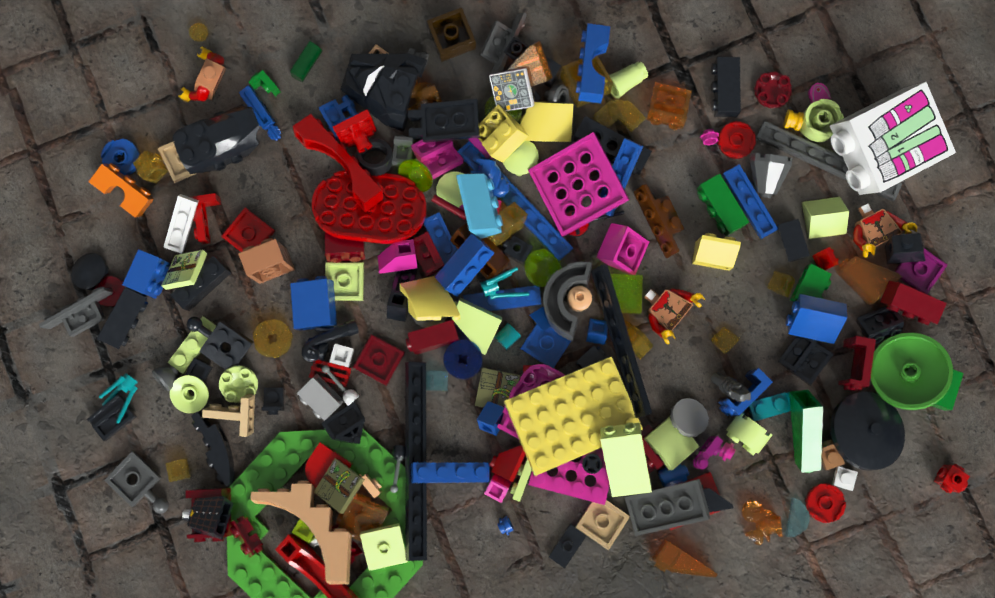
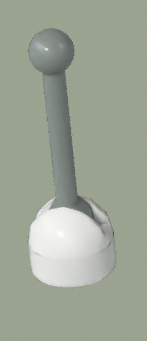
(348, 395)

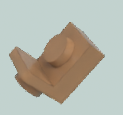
(830, 457)

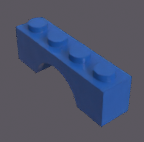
(591, 82)

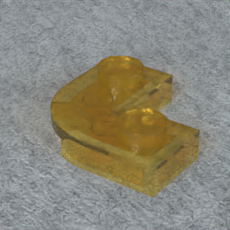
(621, 110)

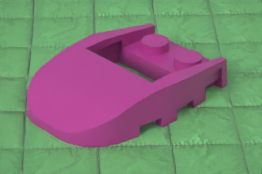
(532, 378)

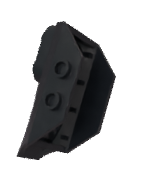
(217, 140)

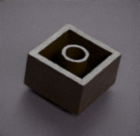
(451, 34)

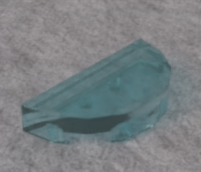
(798, 518)

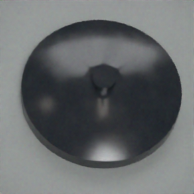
(867, 431)

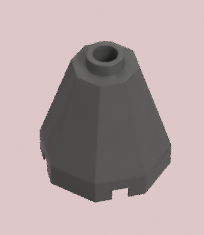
(769, 172)

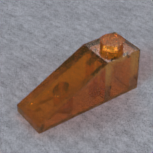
(677, 561)

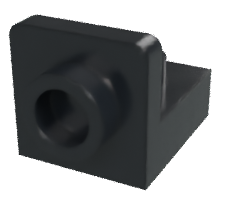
(273, 400)

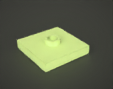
(383, 546)

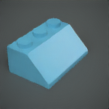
(480, 204)

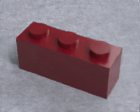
(912, 303)

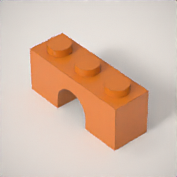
(136, 198)

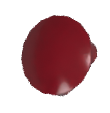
(773, 89)

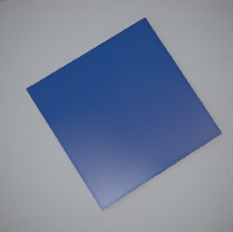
(540, 318)

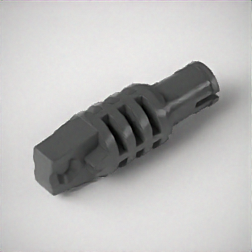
(731, 387)

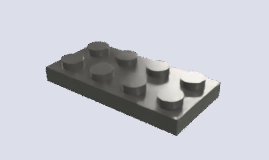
(668, 507)

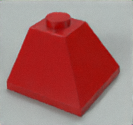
(508, 463)

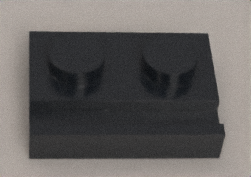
(105, 418)

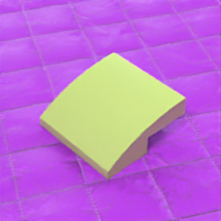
(670, 444)

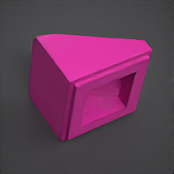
(497, 488)

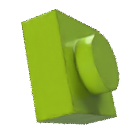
(302, 531)

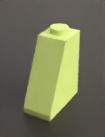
(477, 323)

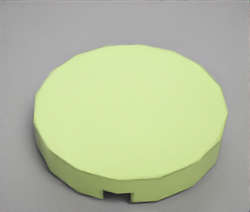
(449, 189)

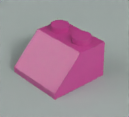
(623, 249)

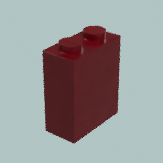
(432, 337)

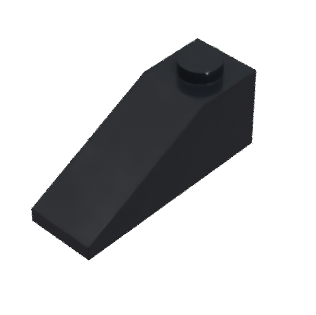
(398, 303)

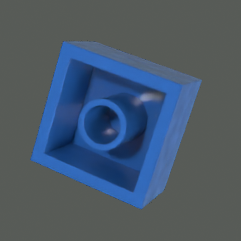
(146, 274)

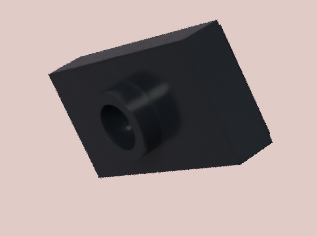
(567, 546)

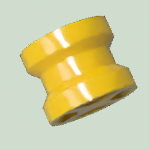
(793, 120)

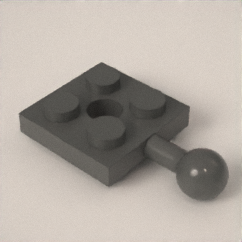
(146, 481)

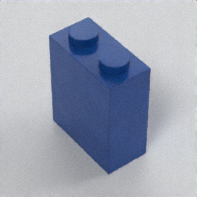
(313, 303)
(816, 318)

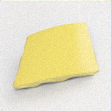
(548, 122)
(429, 300)

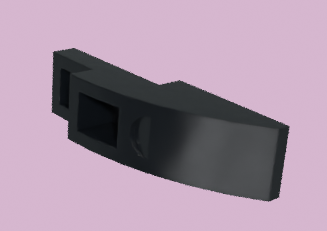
(220, 455)

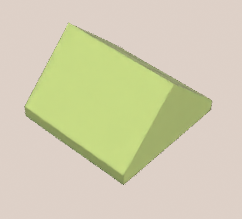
(825, 217)

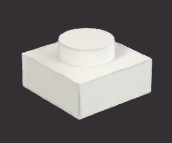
(341, 355)
(844, 478)

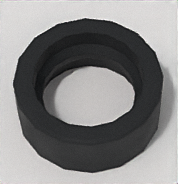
(380, 168)

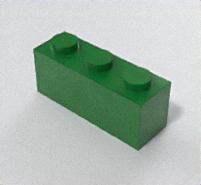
(722, 205)

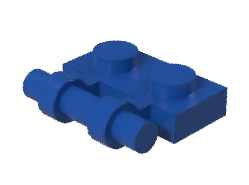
(334, 114)

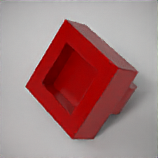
(825, 259)

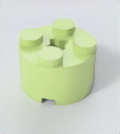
(819, 130)
(749, 433)

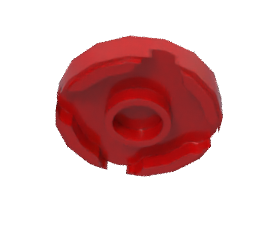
(736, 140)
(825, 503)

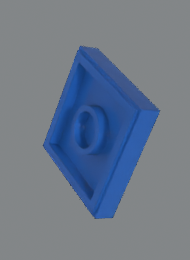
(545, 345)

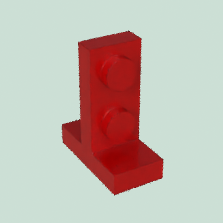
(202, 229)

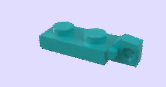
(770, 406)

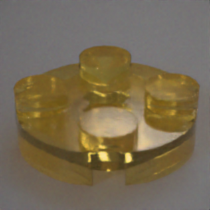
(268, 328)

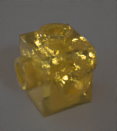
(150, 166)

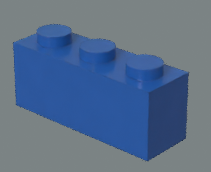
(464, 265)

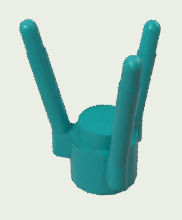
(490, 286)
(124, 383)

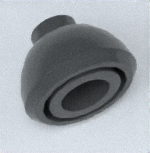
(557, 94)
(165, 376)

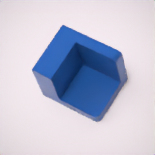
(490, 417)

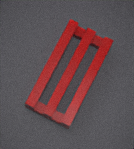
(346, 377)

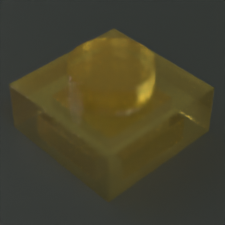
(178, 470)

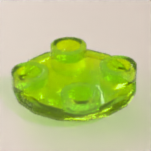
(540, 267)

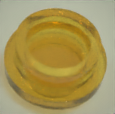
(198, 32)

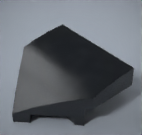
(345, 425)

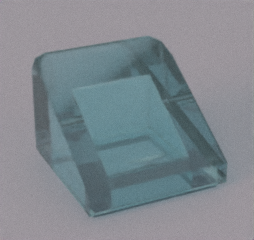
(436, 381)

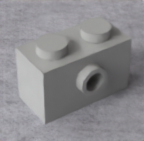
(320, 397)

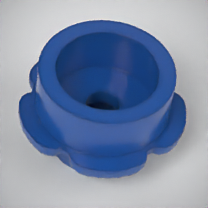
(505, 525)

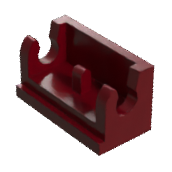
(427, 254)

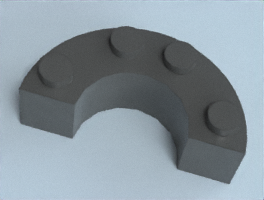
(555, 292)

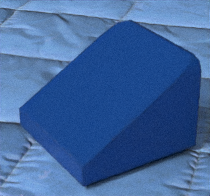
(597, 331)

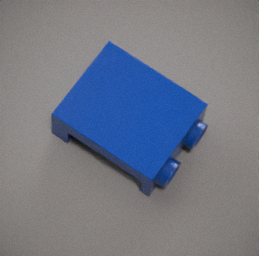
(760, 383)

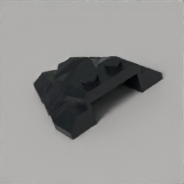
(383, 84)

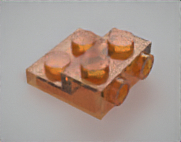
(669, 106)
(361, 516)

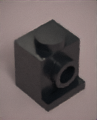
(519, 256)

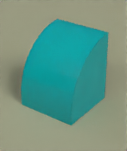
(507, 336)

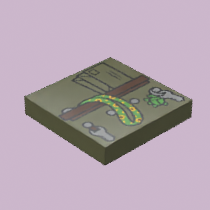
(495, 387)
(339, 485)

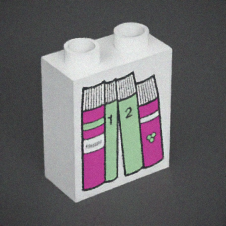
(891, 139)

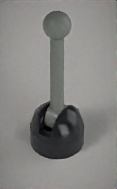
(399, 454)

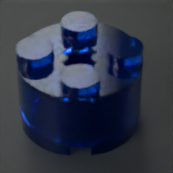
(474, 360)

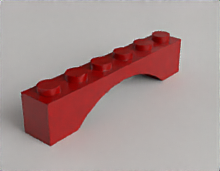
(315, 137)
(305, 559)

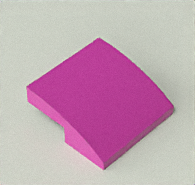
(437, 156)

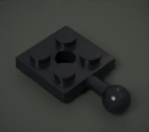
(213, 346)

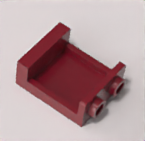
(861, 363)
(205, 493)

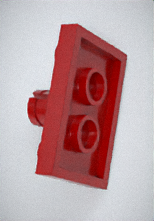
(356, 131)

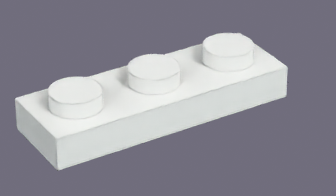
(181, 223)

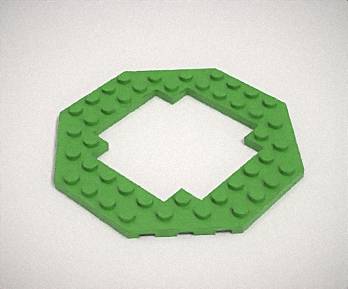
(272, 470)

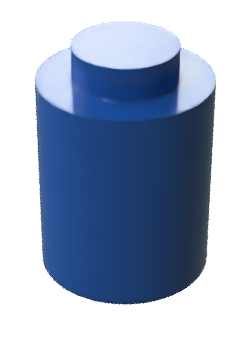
(673, 477)

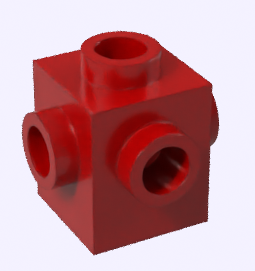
(952, 478)

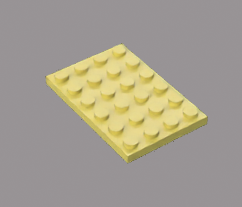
(566, 414)

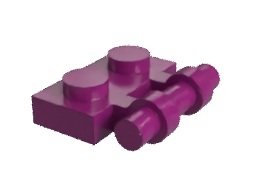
(710, 447)

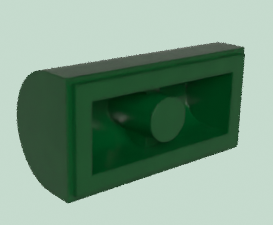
(305, 61)

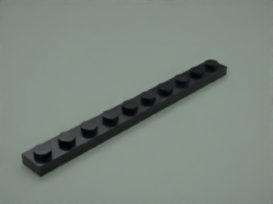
(415, 453)

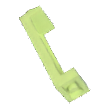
(625, 459)

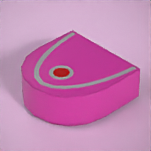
(817, 92)

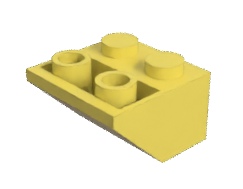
(501, 134)
(716, 252)

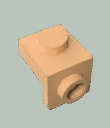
(372, 485)

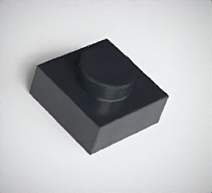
(199, 369)

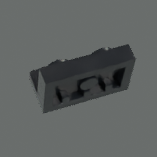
(880, 324)

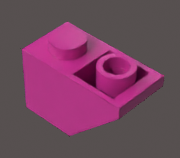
(398, 257)

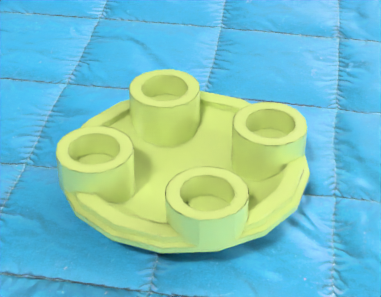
(522, 159)
(237, 382)

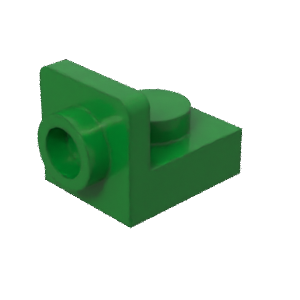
(261, 79)

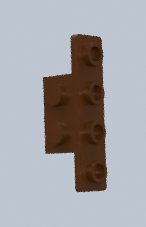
(661, 219)

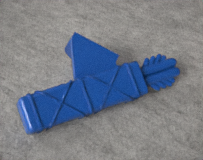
(261, 113)

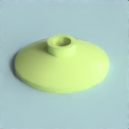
(183, 400)

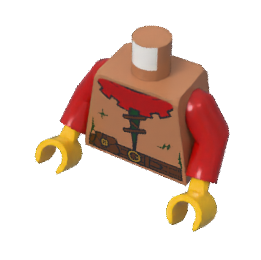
(208, 78)
(878, 228)
(669, 309)

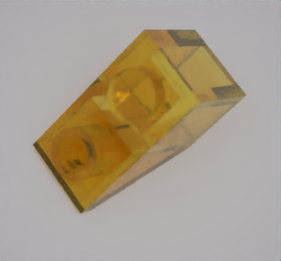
(513, 221)
(639, 341)

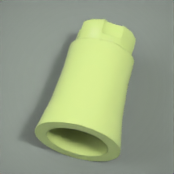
(627, 78)

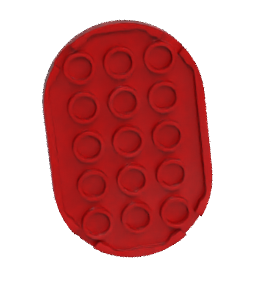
(388, 222)

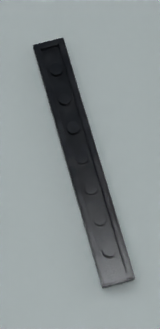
(621, 341)

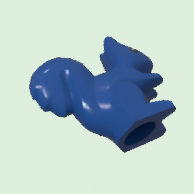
(492, 171)

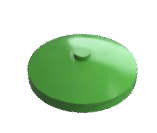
(911, 371)

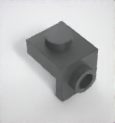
(402, 149)

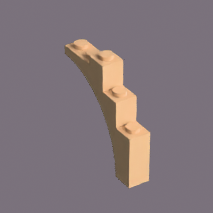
(334, 545)

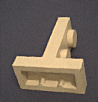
(244, 414)

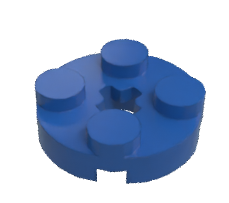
(120, 147)

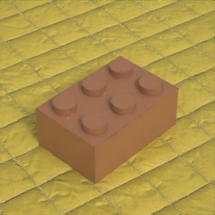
(266, 261)

